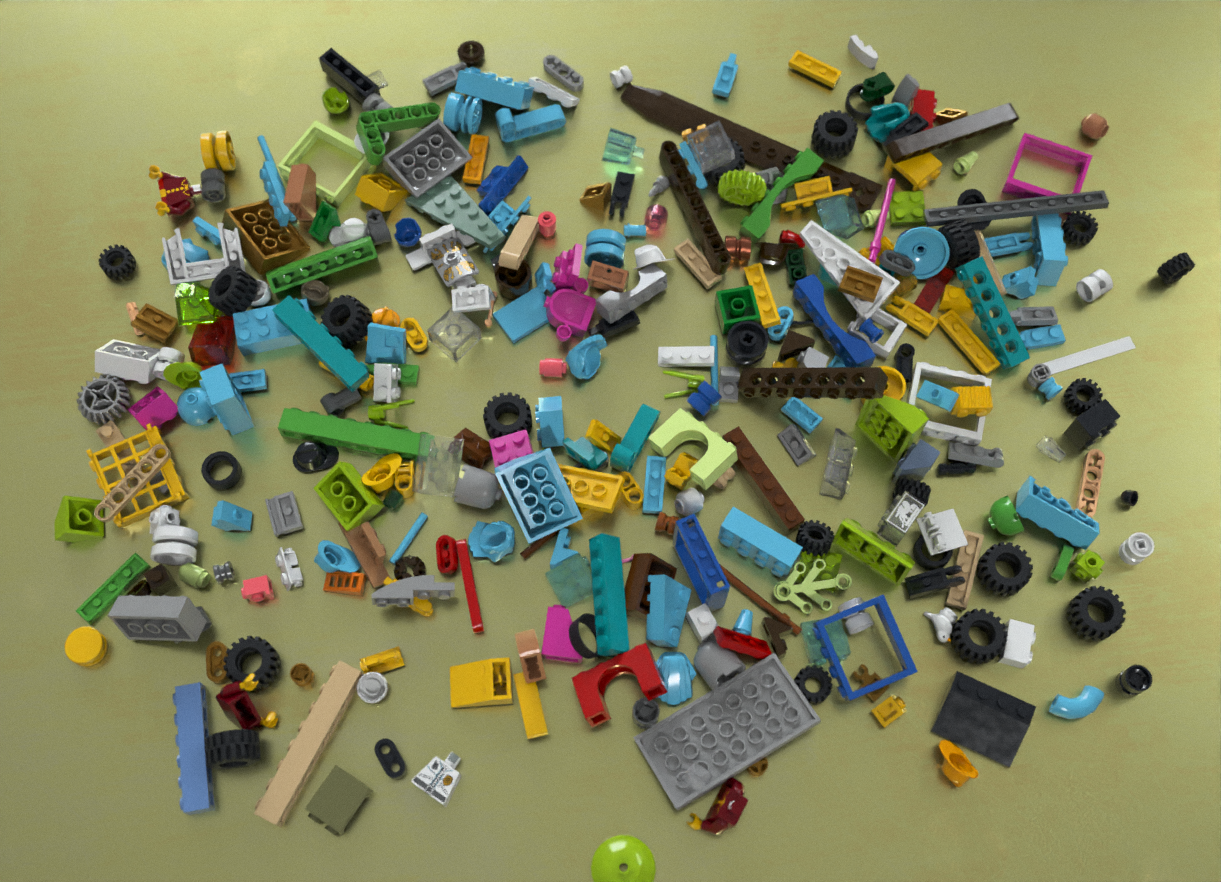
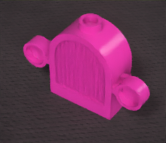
(570, 310)

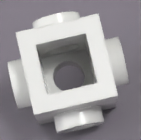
(163, 517)

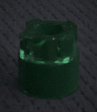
(392, 499)

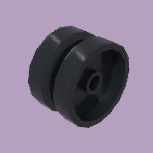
(746, 344)

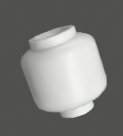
(689, 502)

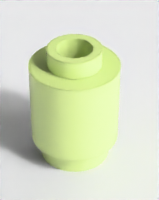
(194, 575)

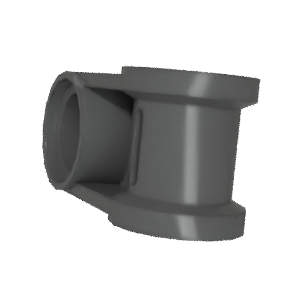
(377, 227)

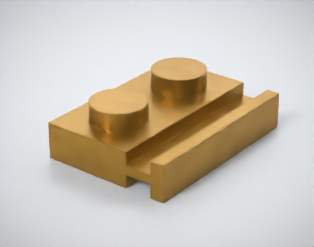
(860, 284)
(155, 323)

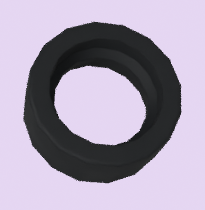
(217, 457)
(926, 563)

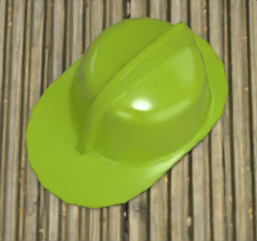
(183, 375)

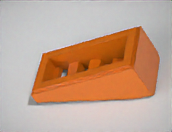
(359, 590)

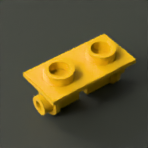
(382, 661)

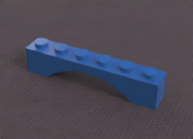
(851, 350)

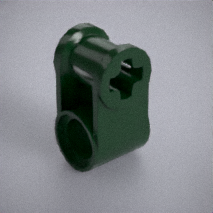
(876, 87)

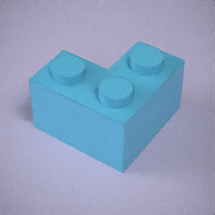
(550, 417)

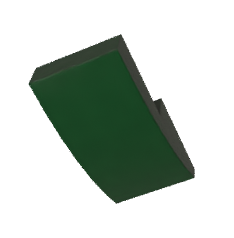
(795, 265)

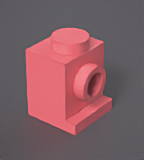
(257, 589)

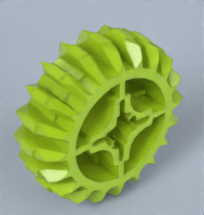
(742, 187)

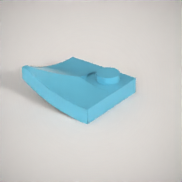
(385, 344)

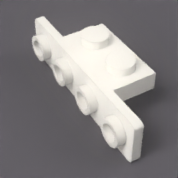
(420, 257)

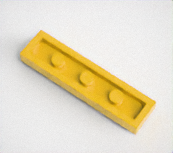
(766, 305)
(968, 342)

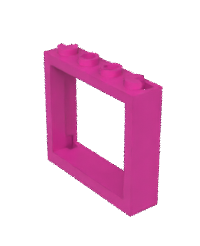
(1050, 149)

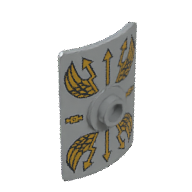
(452, 261)

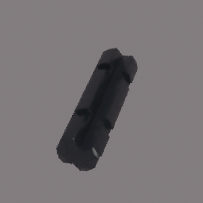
(956, 468)

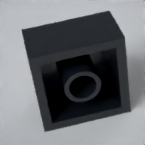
(1092, 424)

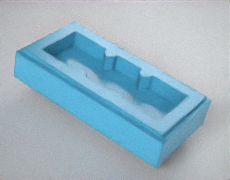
(937, 395)
(801, 414)

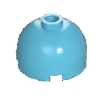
(194, 407)

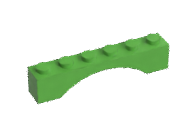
(802, 170)

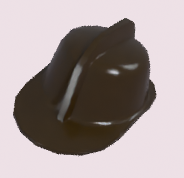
(774, 252)

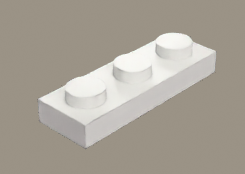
(553, 92)
(686, 356)

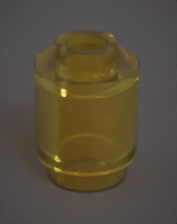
(907, 284)

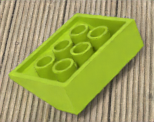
(892, 424)
(873, 551)

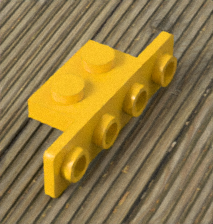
(811, 191)

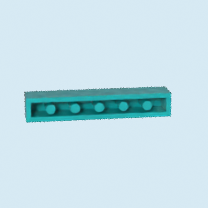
(321, 343)
(608, 595)

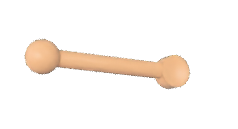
(488, 322)

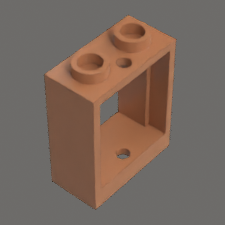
(601, 279)

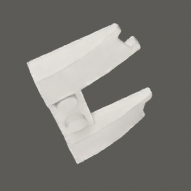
(184, 272)

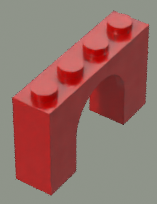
(591, 684)

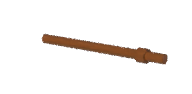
(783, 618)

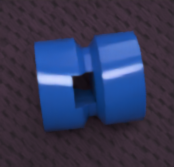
(705, 396)

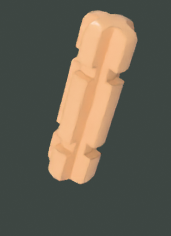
(133, 311)

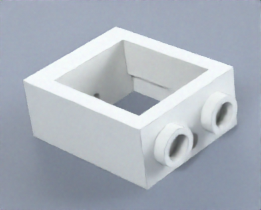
(885, 320)

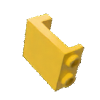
(918, 169)

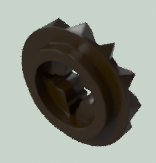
(464, 50)
(411, 561)

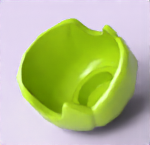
(335, 101)

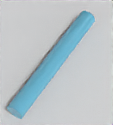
(408, 538)

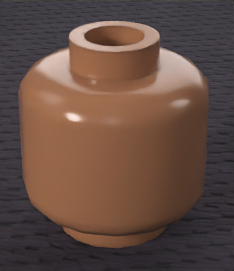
(1094, 126)

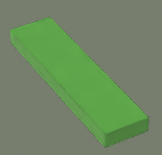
(112, 588)

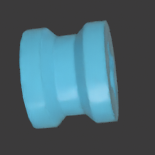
(1050, 388)

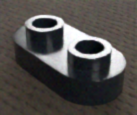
(390, 759)

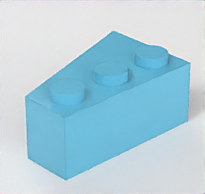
(667, 610)

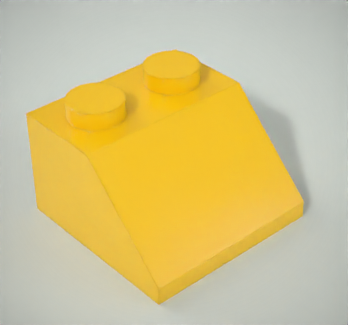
(380, 191)

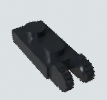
(621, 192)
(933, 581)

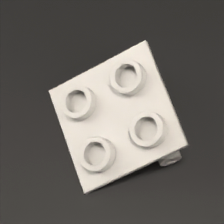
(941, 531)

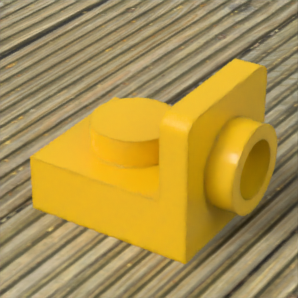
(889, 710)

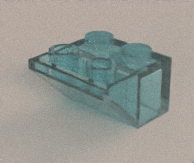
(840, 216)

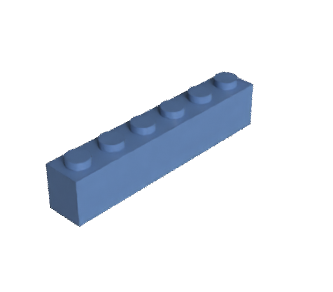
(193, 728)

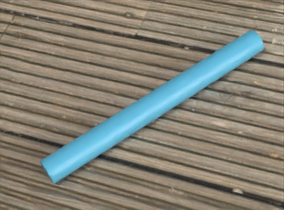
(714, 369)

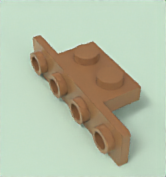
(368, 552)

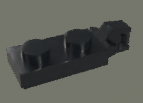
(910, 126)
(606, 329)

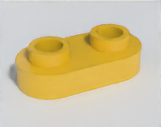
(414, 336)

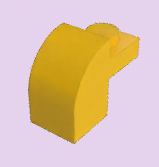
(680, 474)

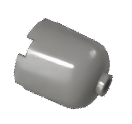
(477, 488)
(716, 664)

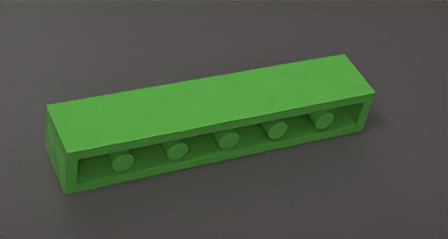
(321, 264)

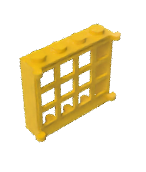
(168, 471)

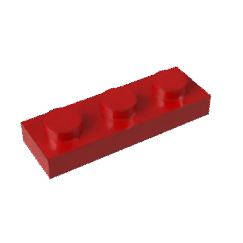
(741, 643)

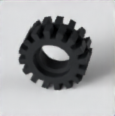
(1083, 220)
(113, 254)
(1175, 268)
(1088, 388)
(917, 489)
(816, 530)
(821, 676)

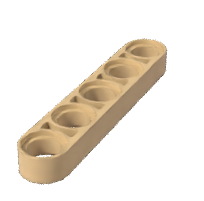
(122, 486)

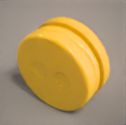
(86, 646)

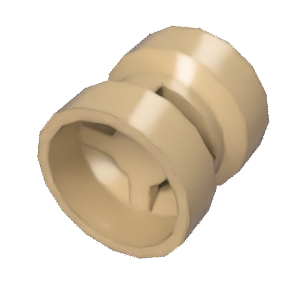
(721, 482)

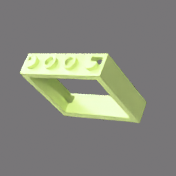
(316, 131)

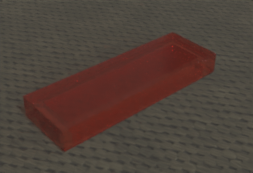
(933, 290)

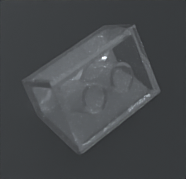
(838, 465)

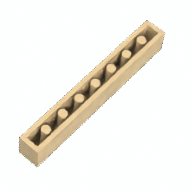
(309, 744)

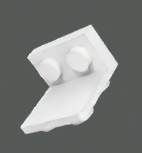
(472, 298)
(386, 382)

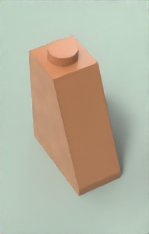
(301, 192)
(530, 656)

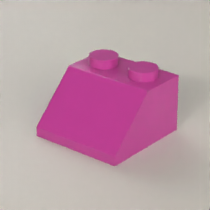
(154, 408)

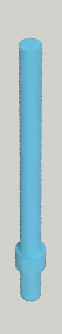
(268, 157)

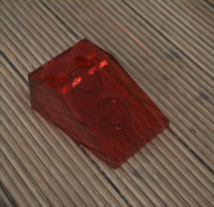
(213, 342)

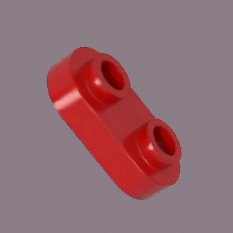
(446, 555)

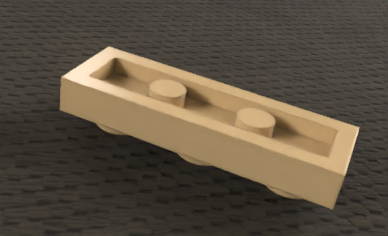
(697, 263)

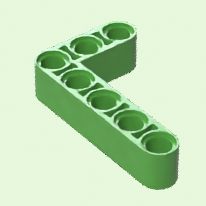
(393, 120)

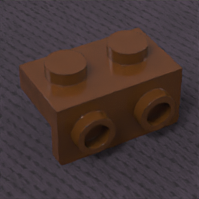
(475, 448)

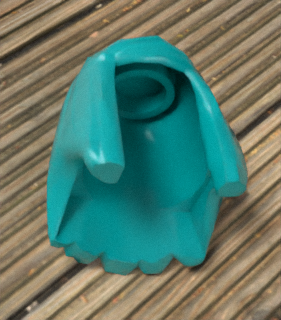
(885, 119)

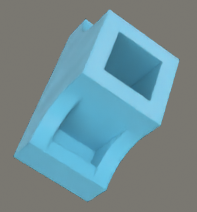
(1021, 282)
(231, 517)

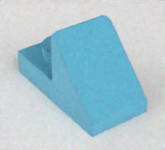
(560, 552)

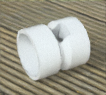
(1094, 285)
(166, 357)
(1136, 548)
(858, 621)

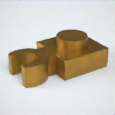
(867, 680)

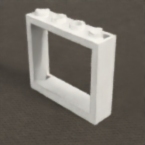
(940, 430)

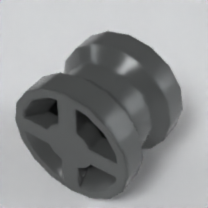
(223, 572)

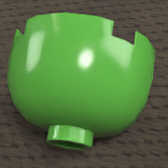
(1005, 517)

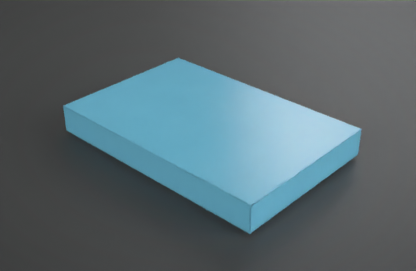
(523, 315)

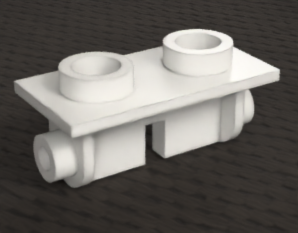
(285, 561)

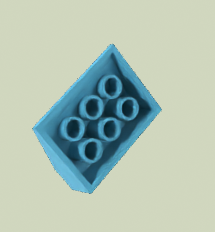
(538, 494)

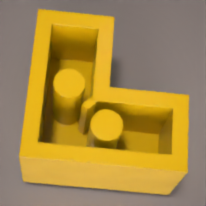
(956, 299)

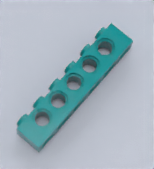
(1001, 316)

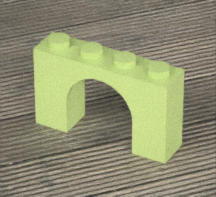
(684, 427)

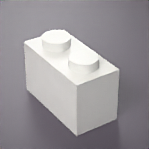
(1018, 644)

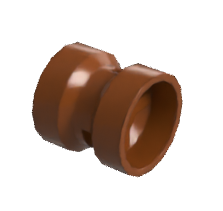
(662, 521)

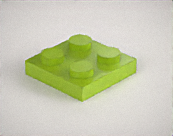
(907, 208)
(830, 572)

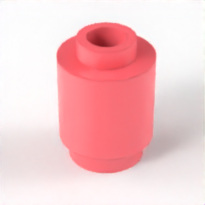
(547, 223)
(552, 367)

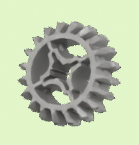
(103, 389)

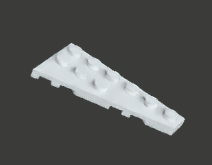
(835, 258)

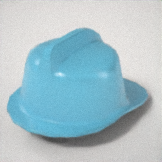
(335, 557)

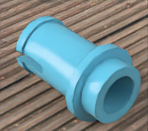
(634, 230)

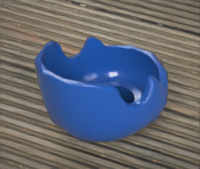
(407, 232)

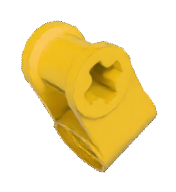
(405, 475)

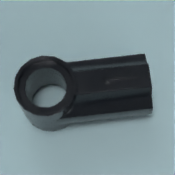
(905, 364)

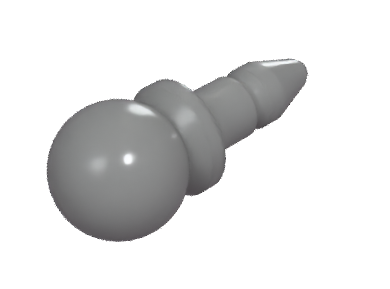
(659, 185)

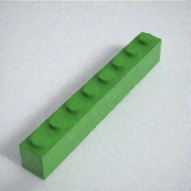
(349, 433)

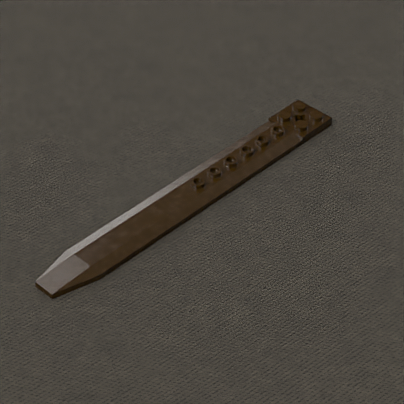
(757, 148)

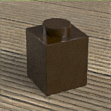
(160, 579)

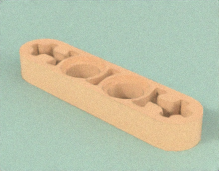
(1093, 485)

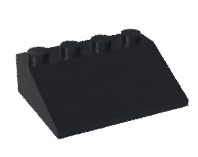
(983, 719)

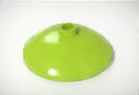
(623, 850)

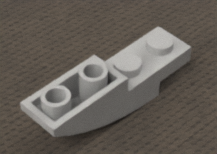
(403, 591)

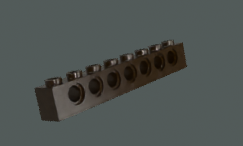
(813, 382)

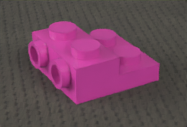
(567, 268)

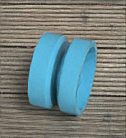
(605, 247)

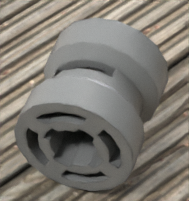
(1036, 379)

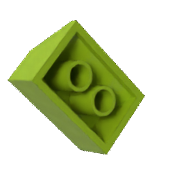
(348, 496)

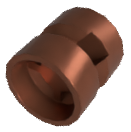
(738, 247)

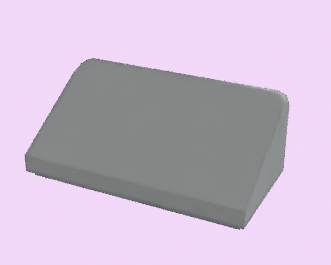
(796, 444)

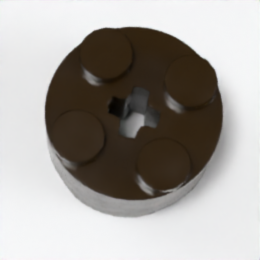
(513, 282)

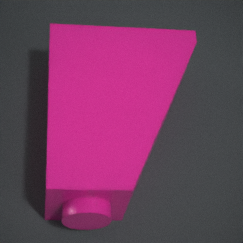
(556, 636)

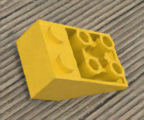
(481, 683)

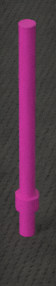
(875, 245)

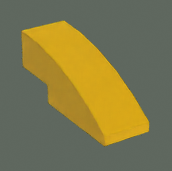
(530, 707)

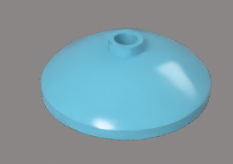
(931, 258)

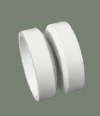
(174, 545)

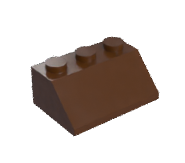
(637, 582)

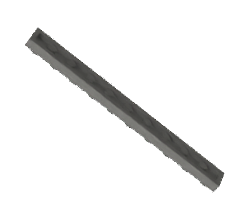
(1016, 208)

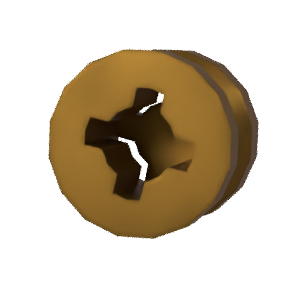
(761, 766)

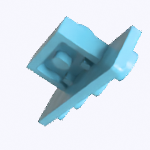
(504, 215)

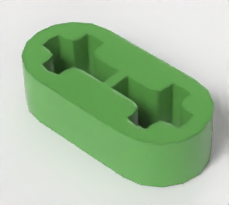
(1061, 562)

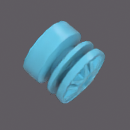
(462, 113)

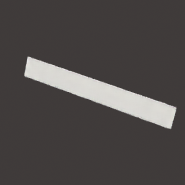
(1090, 355)

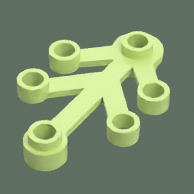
(808, 586)

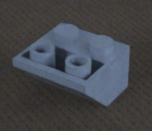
(916, 462)

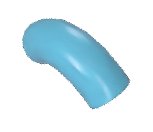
(1077, 707)

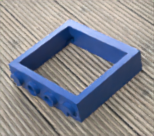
(700, 563)
(893, 634)

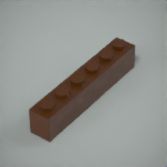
(764, 483)

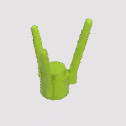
(693, 382)
(378, 411)

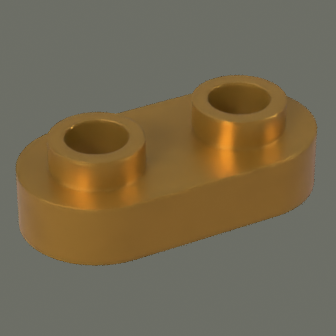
(216, 663)

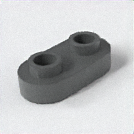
(897, 263)

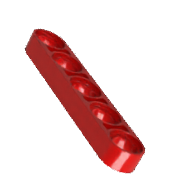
(470, 587)

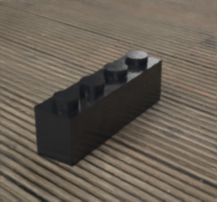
(347, 75)

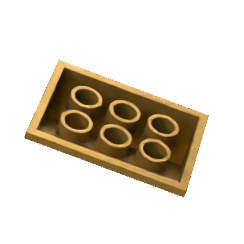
(261, 236)

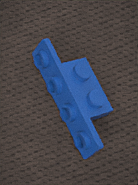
(500, 183)

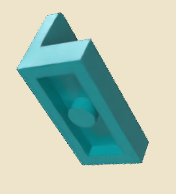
(585, 453)

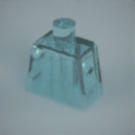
(621, 147)

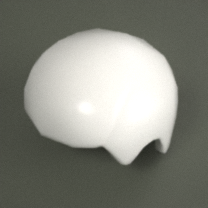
(263, 294)
(372, 687)

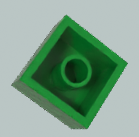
(736, 306)

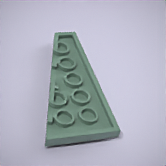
(452, 205)

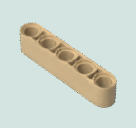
(519, 242)

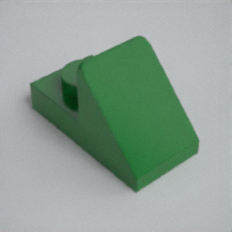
(323, 221)

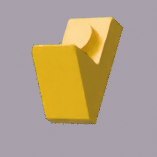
(602, 436)

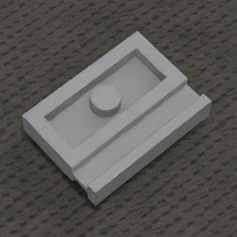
(284, 513)

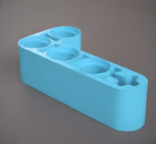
(529, 123)

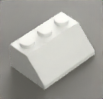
(127, 361)

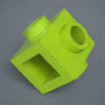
(1087, 565)

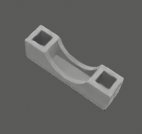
(616, 304)

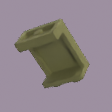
(337, 800)

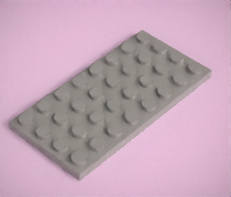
(727, 729)

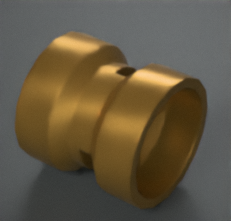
(298, 675)

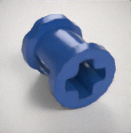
(871, 330)

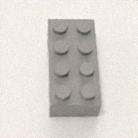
(157, 618)

